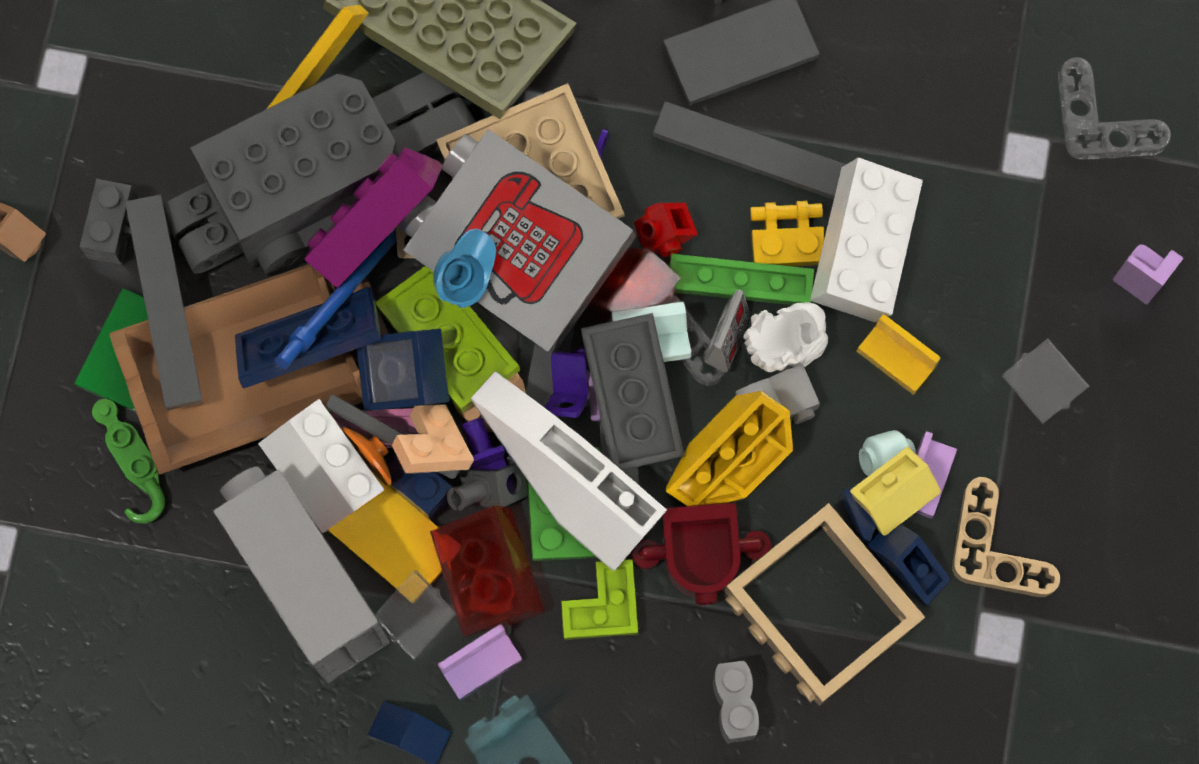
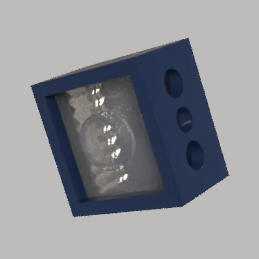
(403, 370)

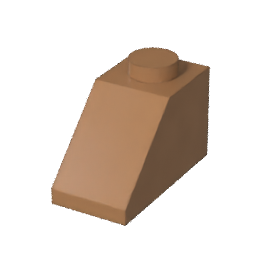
(18, 234)

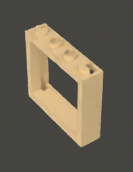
(867, 566)

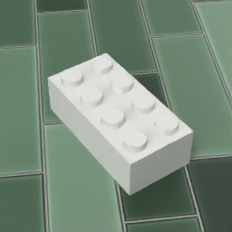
(866, 240)

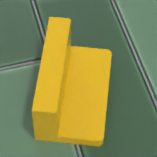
(898, 354)

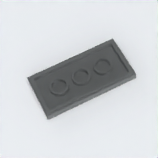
(740, 49)
(632, 391)

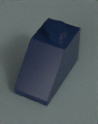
(422, 490)
(910, 563)

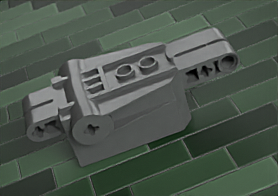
(298, 163)

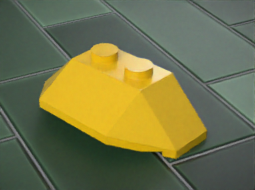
(733, 452)

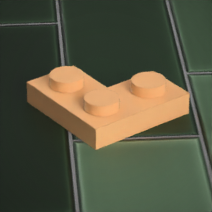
(436, 445)

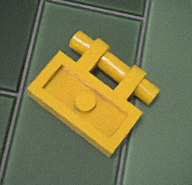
(789, 245)

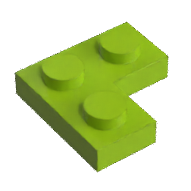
(611, 612)

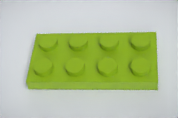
(468, 344)

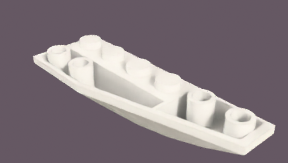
(568, 474)

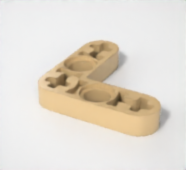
(989, 560)

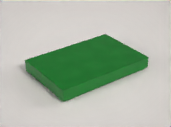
(102, 370)

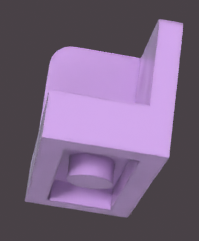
(1146, 272)

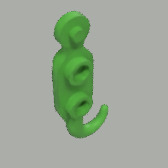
(132, 458)

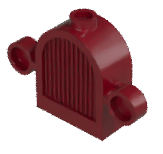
(701, 549)

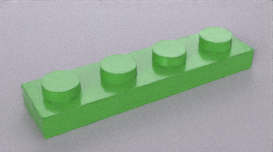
(757, 280)

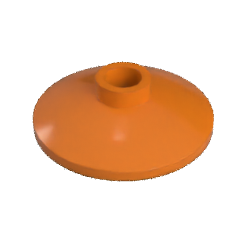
(371, 452)

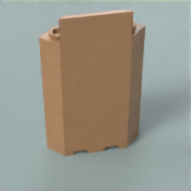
(229, 412)

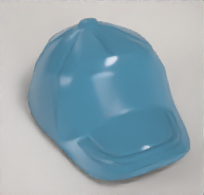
(466, 269)

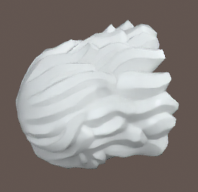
(788, 338)

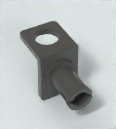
(487, 488)

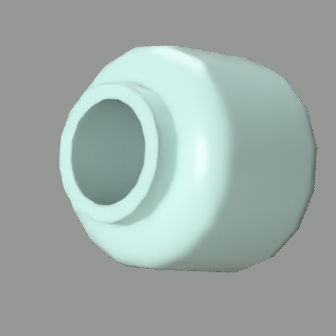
(882, 448)

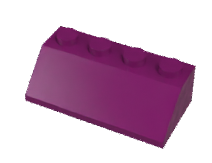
(372, 215)

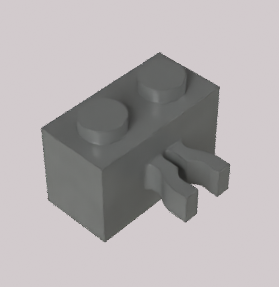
(107, 222)

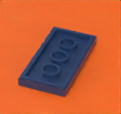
(349, 328)

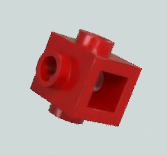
(665, 228)

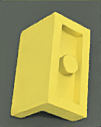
(896, 490)

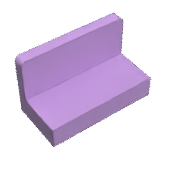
(939, 459)
(480, 662)

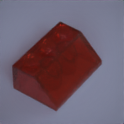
(487, 570)

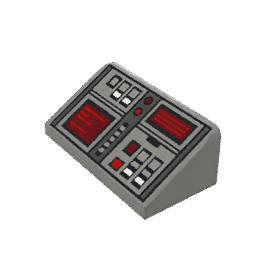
(728, 332)

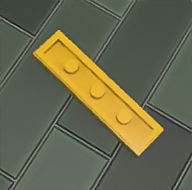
(323, 52)

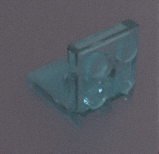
(514, 736)

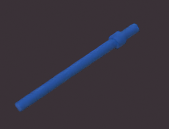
(304, 335)

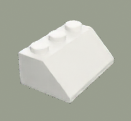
(321, 466)

